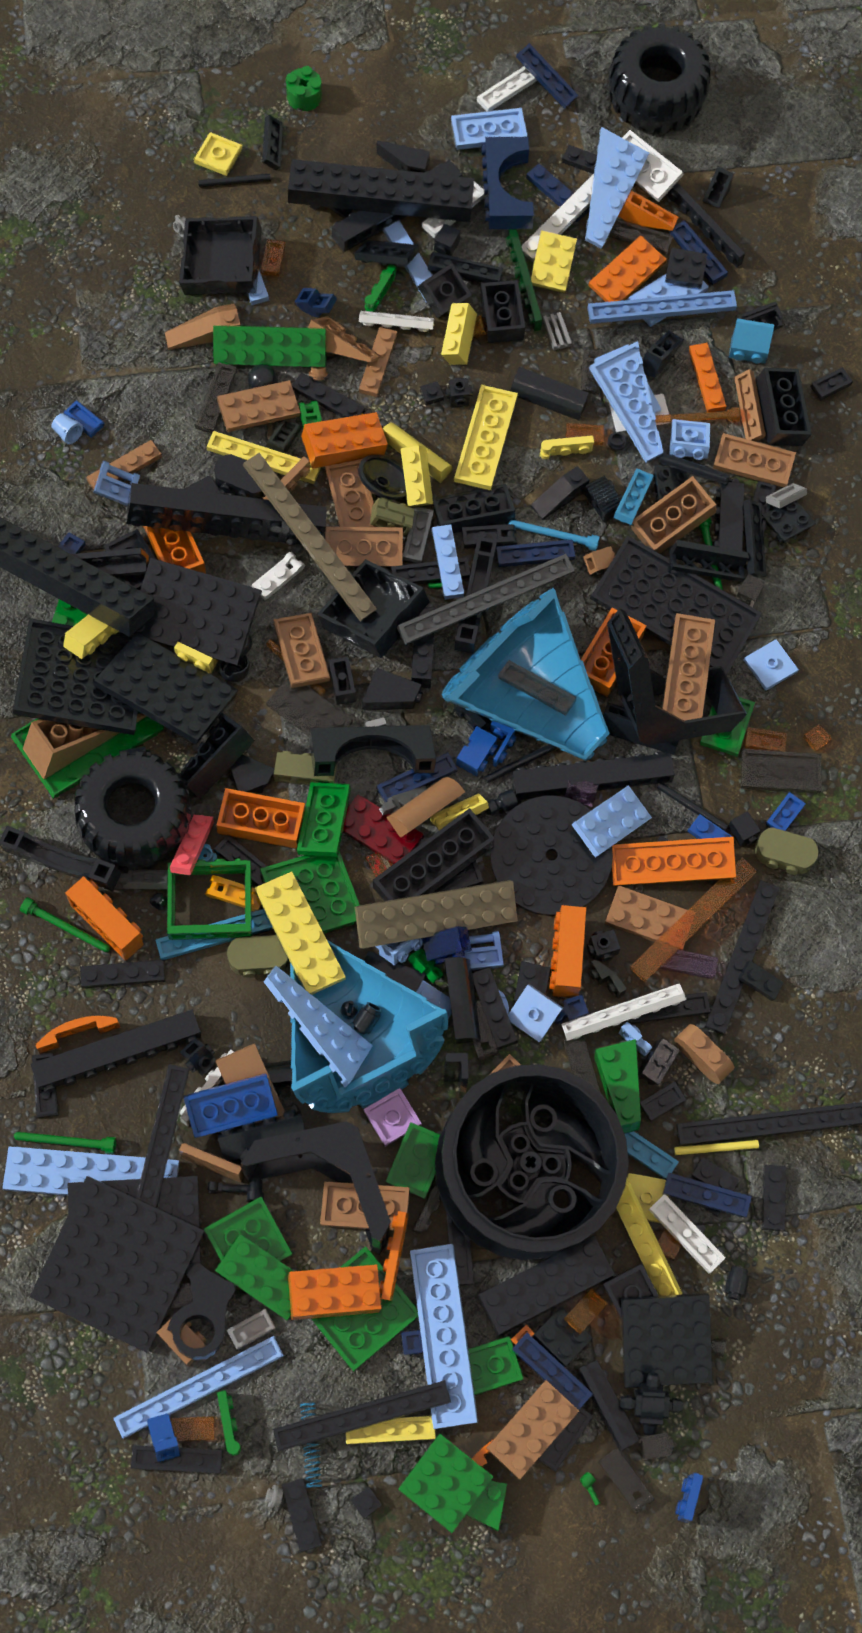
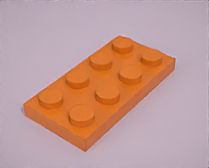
(627, 271)

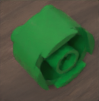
(304, 88)

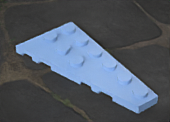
(614, 176)
(627, 390)

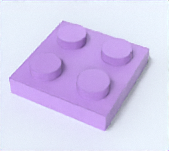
(391, 1116)

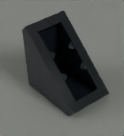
(718, 187)

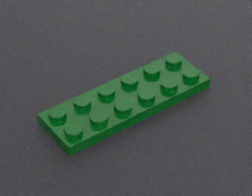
(269, 345)

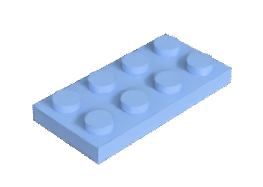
(473, 128)
(660, 288)
(611, 821)

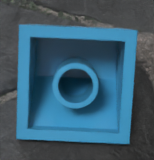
(751, 341)

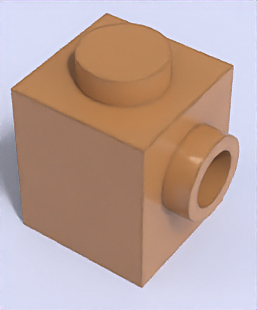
(599, 560)

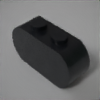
(234, 478)

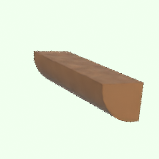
(425, 805)

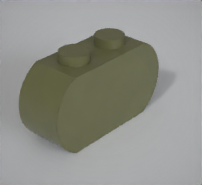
(786, 851)
(256, 955)

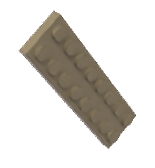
(434, 912)

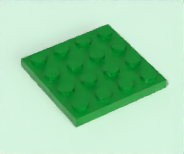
(324, 887)
(363, 1335)

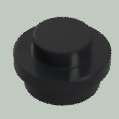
(616, 441)

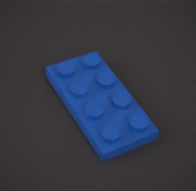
(230, 1105)

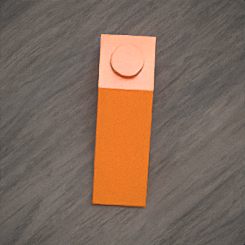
(646, 213)

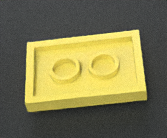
(553, 261)

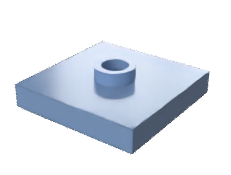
(770, 665)
(534, 1013)

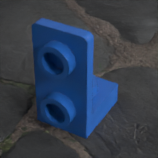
(502, 731)
(163, 1437)

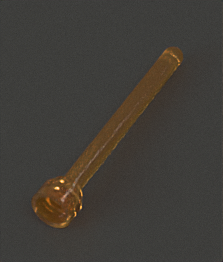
(731, 415)

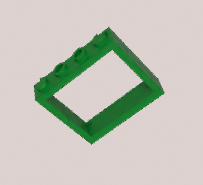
(213, 931)

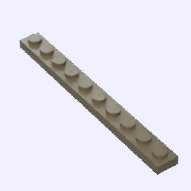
(309, 536)

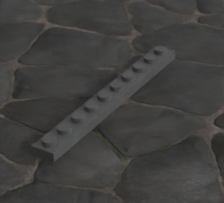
(485, 599)

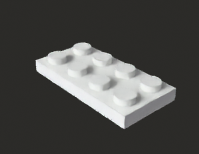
(657, 173)

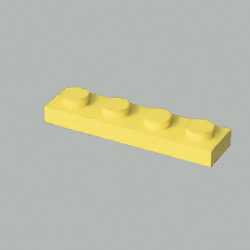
(394, 1430)

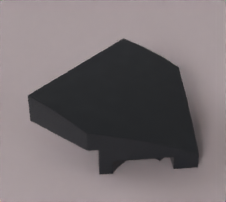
(250, 775)

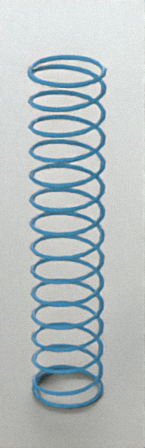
(307, 1404)

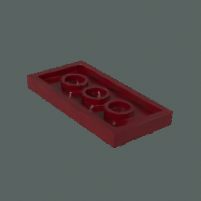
(374, 831)

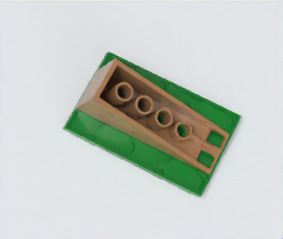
(66, 751)

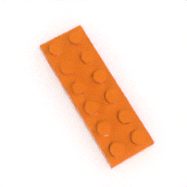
(673, 861)

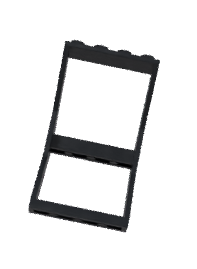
(639, 685)
(334, 1152)

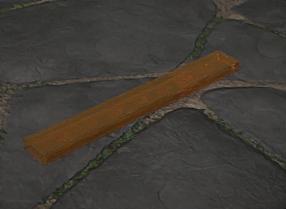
(691, 921)

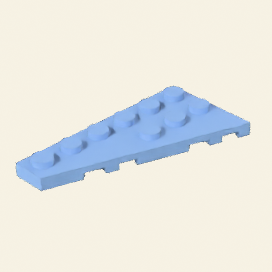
(322, 1028)

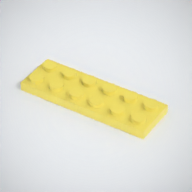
(485, 437)
(299, 933)

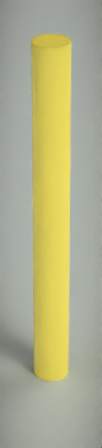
(716, 1147)

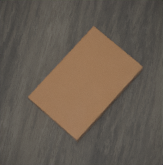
(211, 1162)

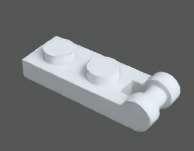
(278, 575)

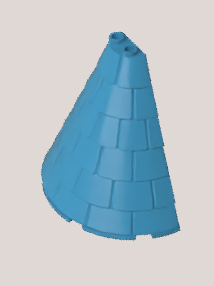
(542, 644)
(402, 1039)

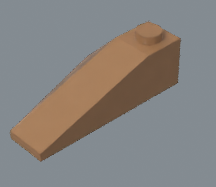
(200, 329)
(341, 343)

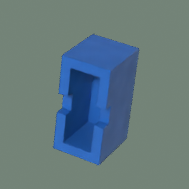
(475, 756)

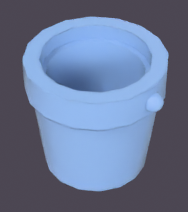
(67, 428)

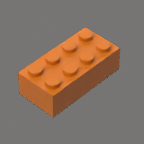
(343, 439)
(176, 548)
(599, 659)
(260, 818)
(105, 918)
(569, 946)
(334, 1292)

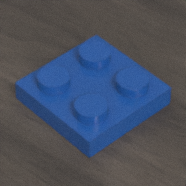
(691, 1488)

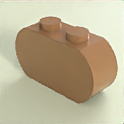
(704, 1054)

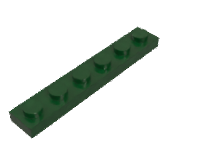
(525, 284)

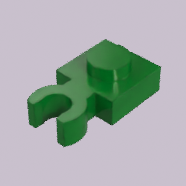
(420, 963)

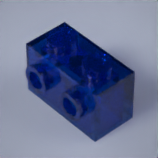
(447, 944)

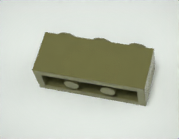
(298, 769)

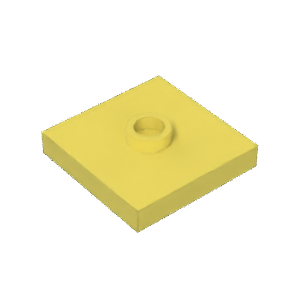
(218, 154)
(648, 1192)

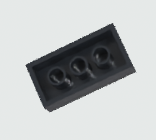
(783, 406)

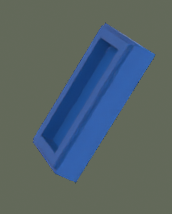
(90, 422)

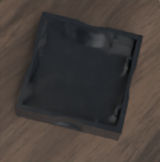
(220, 255)
(395, 601)

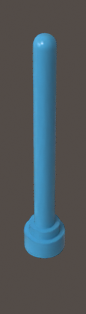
(590, 541)

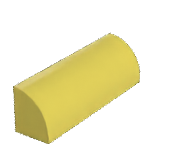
(398, 439)

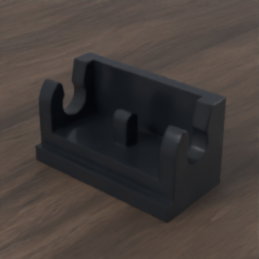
(766, 314)
(657, 1062)

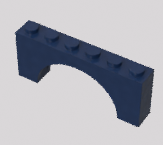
(503, 209)

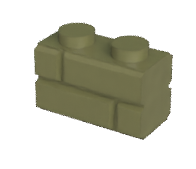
(391, 515)

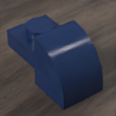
(315, 303)

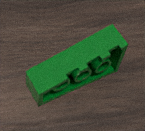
(620, 1082)
(489, 1505)

